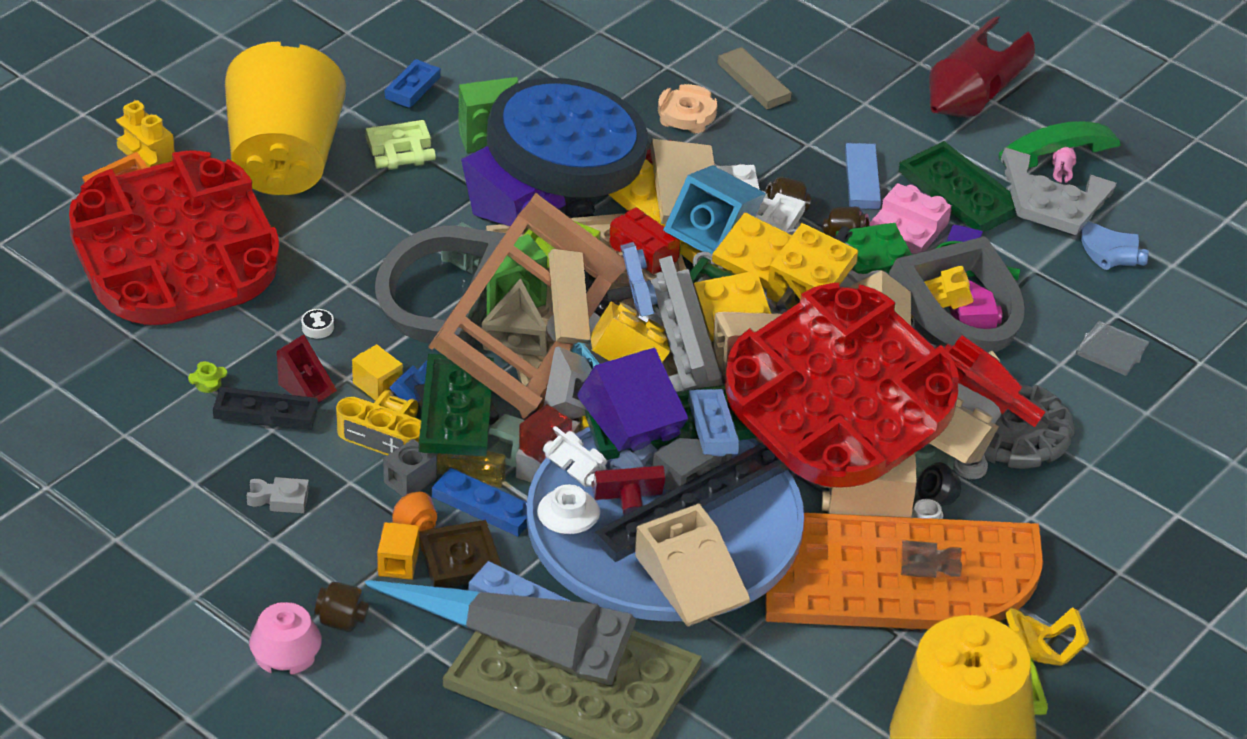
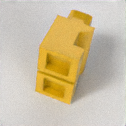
(145, 135)

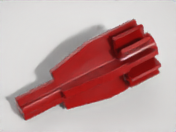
(992, 380)

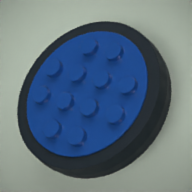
(567, 137)

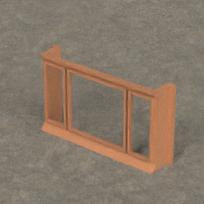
(560, 233)

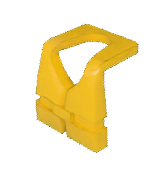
(1033, 632)

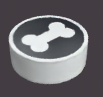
(317, 323)

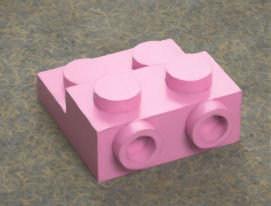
(915, 214)

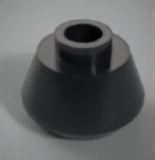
(939, 484)

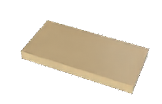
(671, 165)

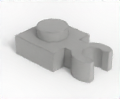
(282, 495)

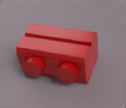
(646, 235)

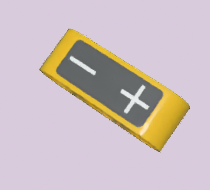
(378, 425)

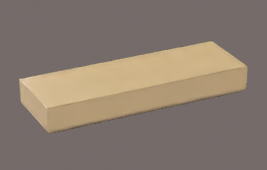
(569, 296)

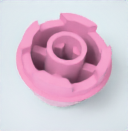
(285, 638)

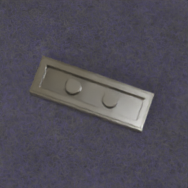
(754, 78)

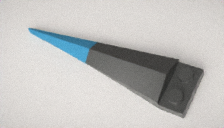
(563, 633)

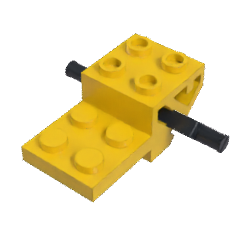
(786, 261)

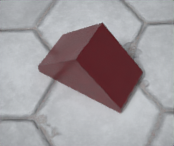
(302, 371)

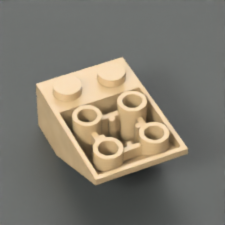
(690, 564)

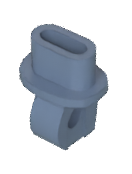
(635, 459)

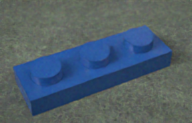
(481, 501)

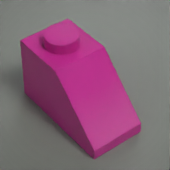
(982, 312)

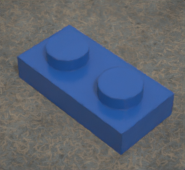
(412, 83)

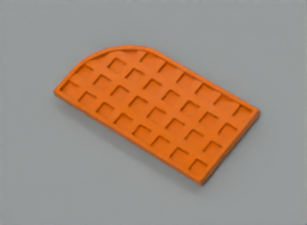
(853, 572)

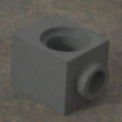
(408, 469)

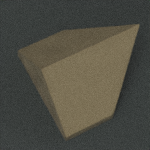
(517, 323)

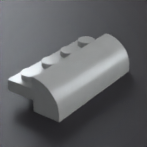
(685, 327)

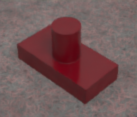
(629, 485)

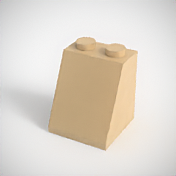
(886, 496)

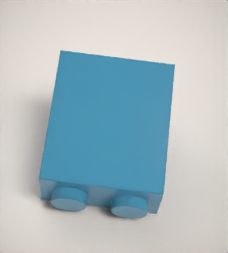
(711, 207)

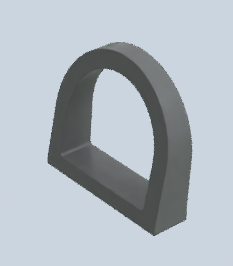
(422, 243)
(982, 259)

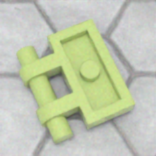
(398, 138)

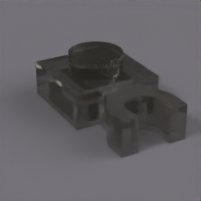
(925, 560)

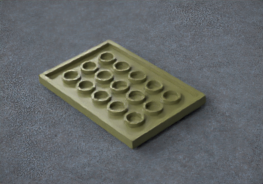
(633, 707)

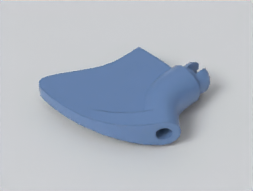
(1112, 248)

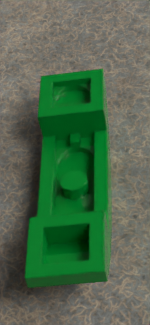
(1062, 135)

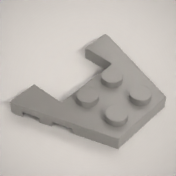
(1050, 202)

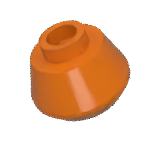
(416, 510)

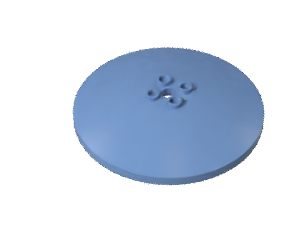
(757, 527)

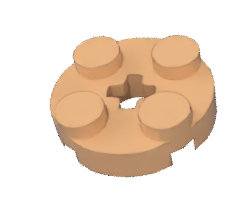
(674, 110)

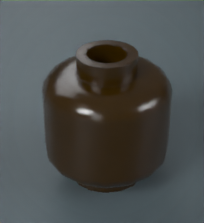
(789, 187)
(845, 216)
(341, 606)

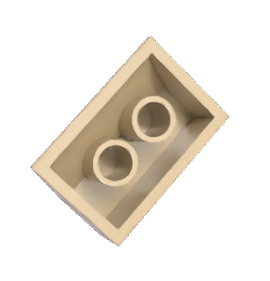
(966, 434)

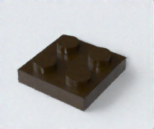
(457, 552)

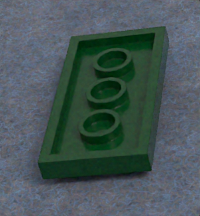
(968, 189)
(453, 410)

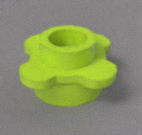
(207, 377)

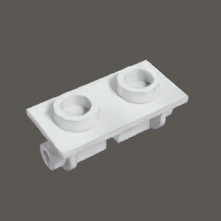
(570, 448)

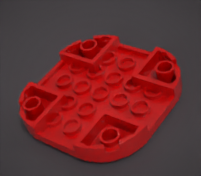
(173, 239)
(841, 386)

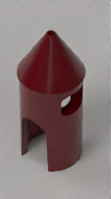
(976, 73)

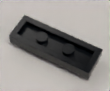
(265, 408)

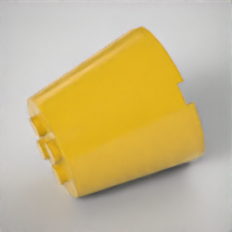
(283, 115)
(967, 684)

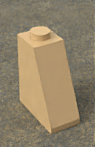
(730, 327)

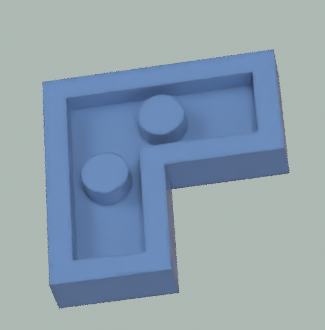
(642, 291)

